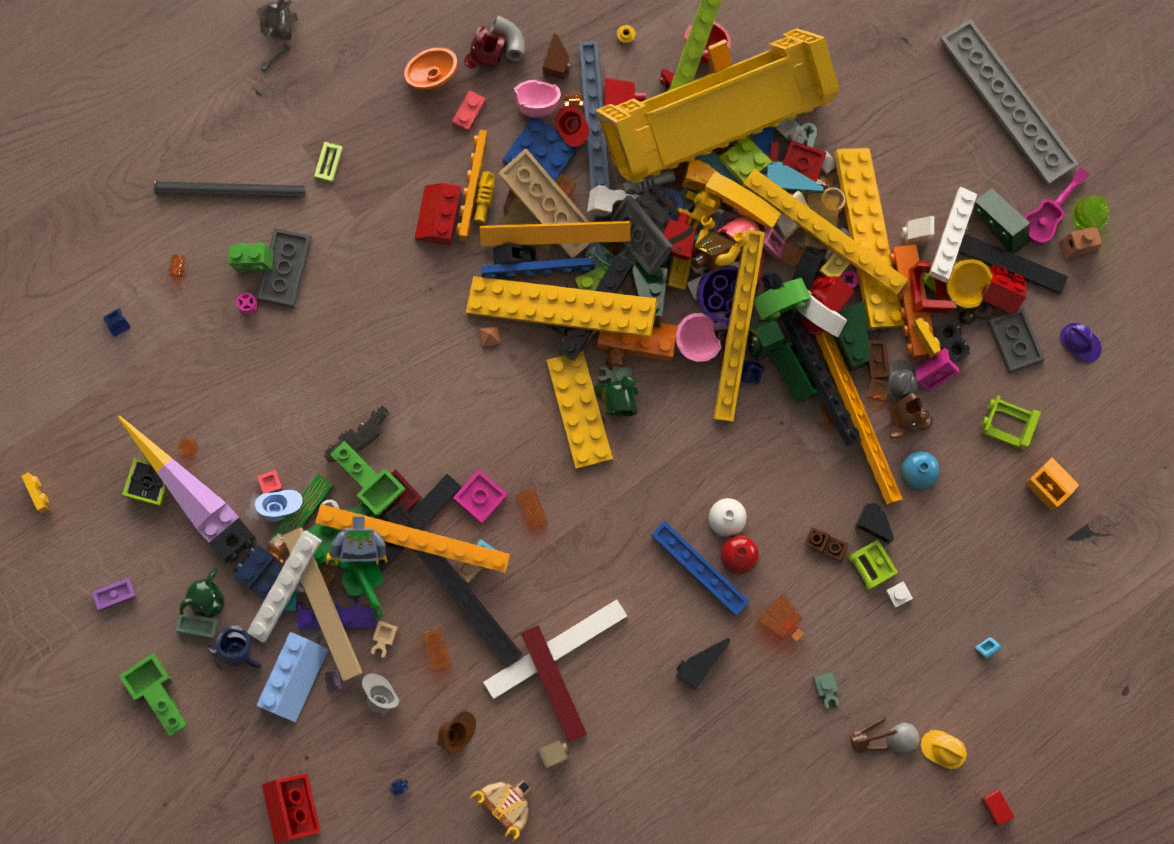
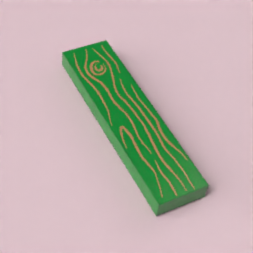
(312, 499)

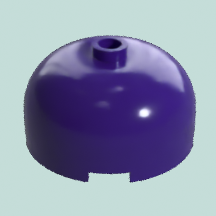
(707, 292)

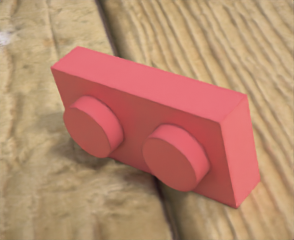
(468, 111)

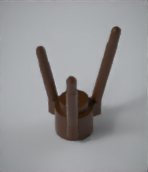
(860, 740)

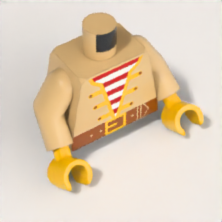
(506, 804)

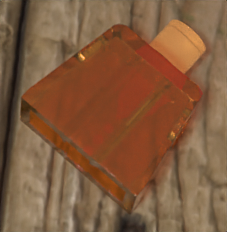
(781, 619)

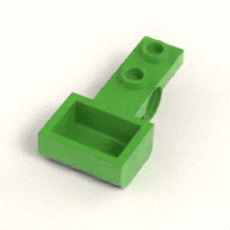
(378, 489)
(147, 681)

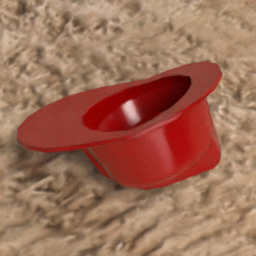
(571, 126)

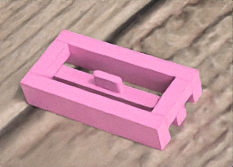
(771, 246)

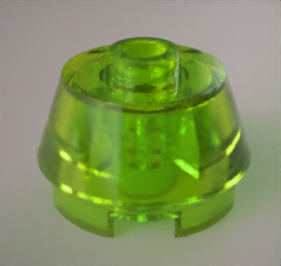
(1091, 212)

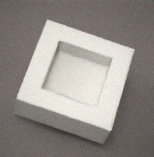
(899, 594)

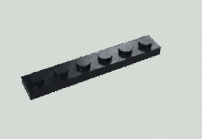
(609, 283)

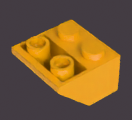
(1052, 484)

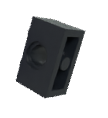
(221, 546)

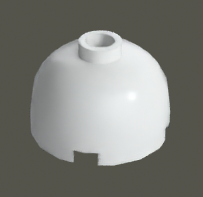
(727, 517)

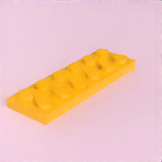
(579, 411)

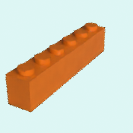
(902, 259)

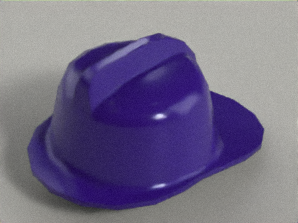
(1081, 342)

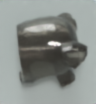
(277, 17)

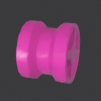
(853, 277)
(245, 300)

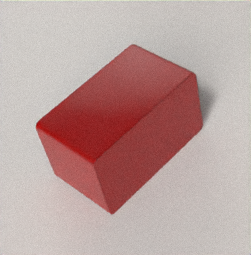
(997, 808)

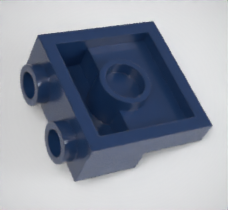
(259, 571)

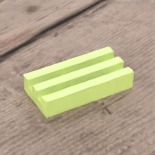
(324, 177)

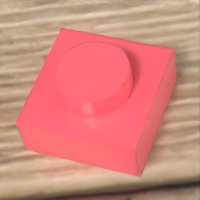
(270, 482)

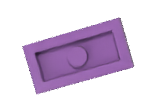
(114, 594)

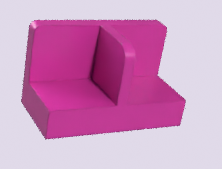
(936, 370)

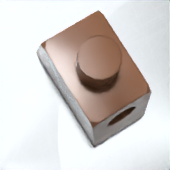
(1083, 241)

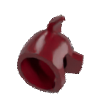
(485, 49)

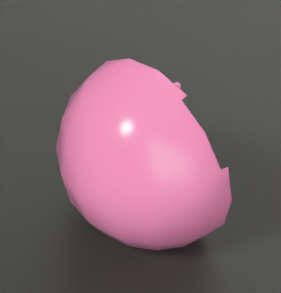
(537, 98)
(697, 338)

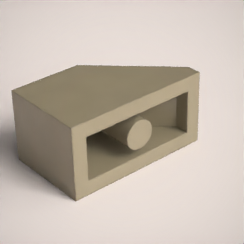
(553, 754)

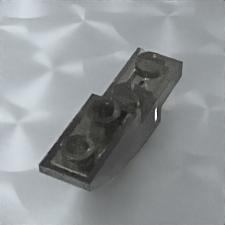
(366, 433)

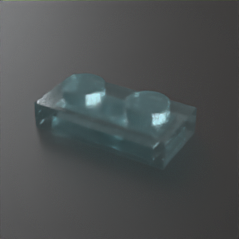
(600, 255)

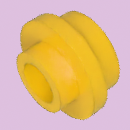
(626, 39)

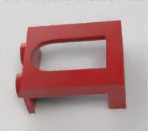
(939, 306)

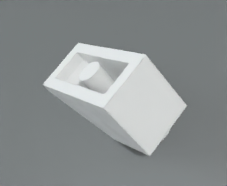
(918, 231)

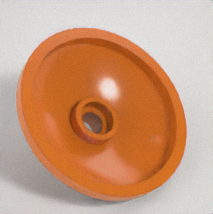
(431, 69)

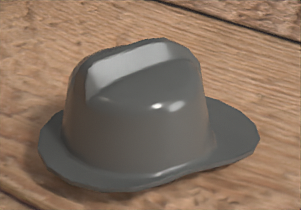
(901, 380)

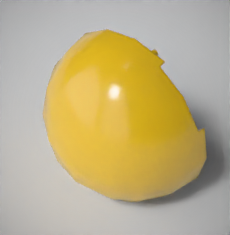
(968, 282)

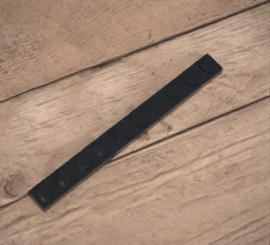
(816, 368)
(461, 593)

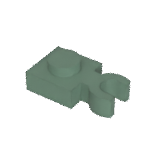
(614, 375)
(826, 686)

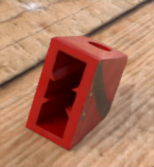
(680, 236)

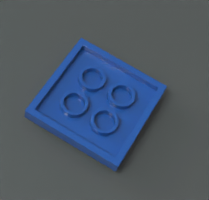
(544, 145)

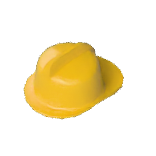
(943, 749)

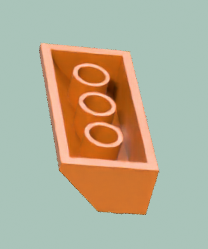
(658, 347)

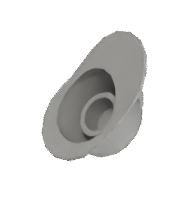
(379, 694)

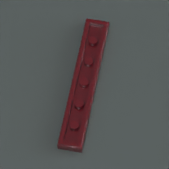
(553, 683)

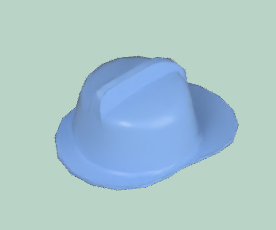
(277, 505)

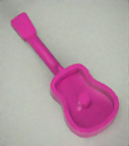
(1049, 213)

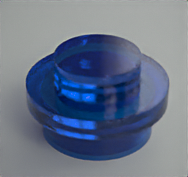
(399, 786)

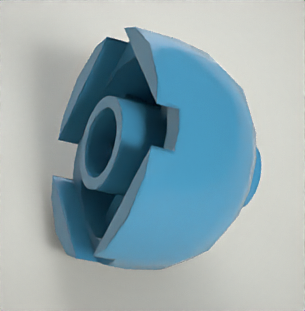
(920, 470)

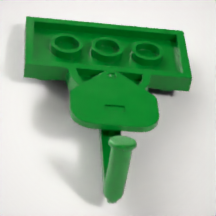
(359, 576)

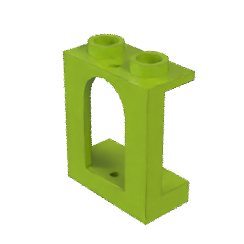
(1031, 419)

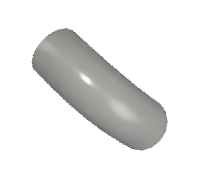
(512, 35)

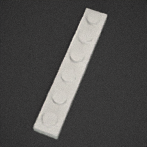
(952, 234)
(284, 586)

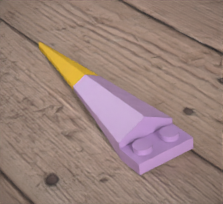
(202, 506)

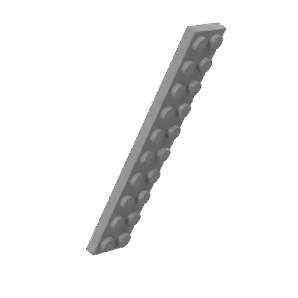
(1009, 102)

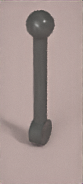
(264, 66)

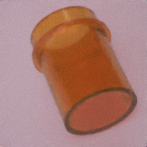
(177, 266)

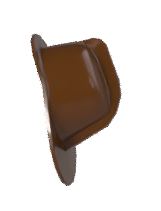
(457, 733)

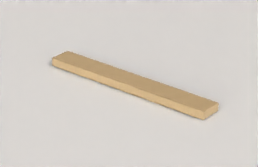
(326, 614)

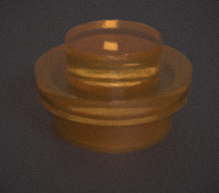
(187, 447)

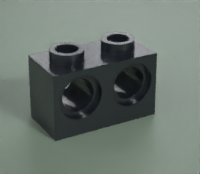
(954, 342)

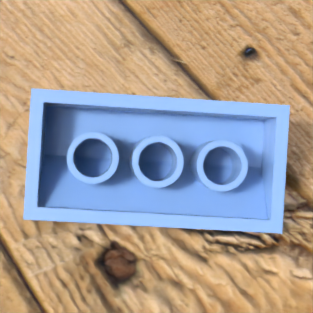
(292, 677)

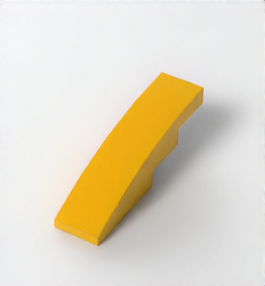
(741, 198)

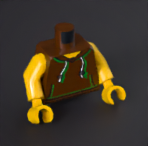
(714, 249)

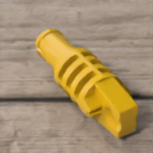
(484, 196)

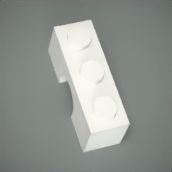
(602, 200)

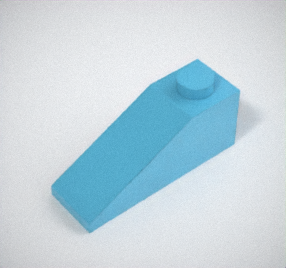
(791, 180)

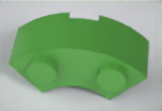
(788, 296)

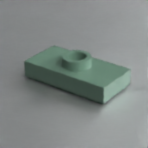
(197, 625)

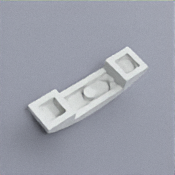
(823, 316)

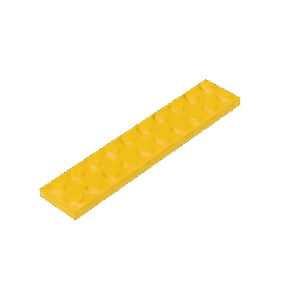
(867, 229)
(562, 306)

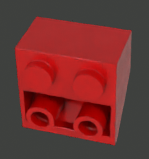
(1005, 290)

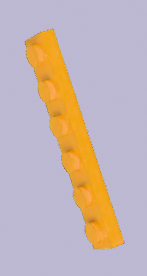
(470, 192)

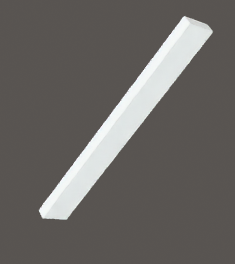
(558, 647)

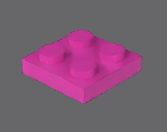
(480, 496)

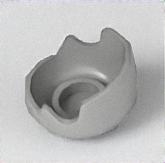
(905, 740)

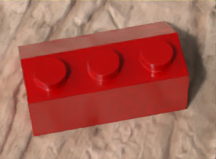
(438, 213)
(290, 808)

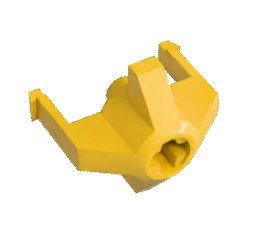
(705, 202)

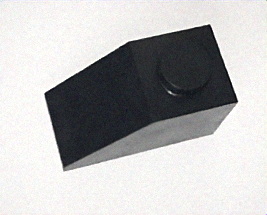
(513, 253)
(875, 522)

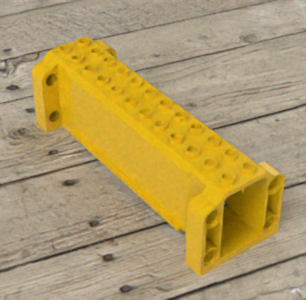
(720, 107)

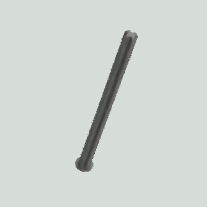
(228, 188)

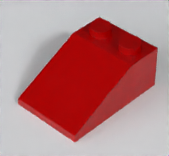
(830, 292)

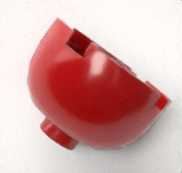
(739, 554)

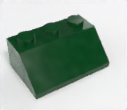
(794, 372)

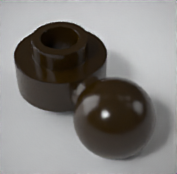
(967, 317)

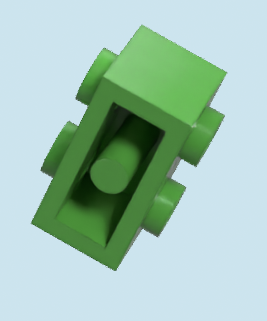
(250, 257)

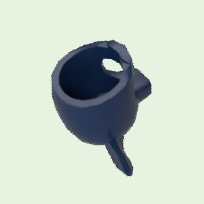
(235, 648)

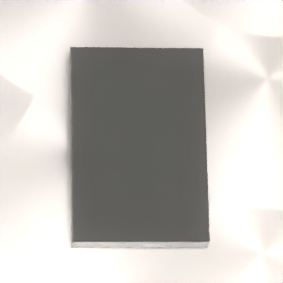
(1016, 340)

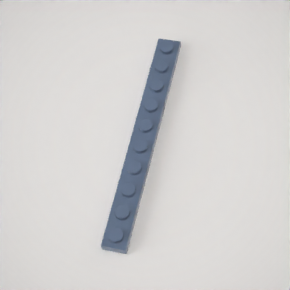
(593, 100)

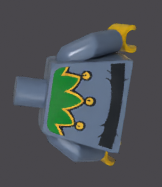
(357, 544)

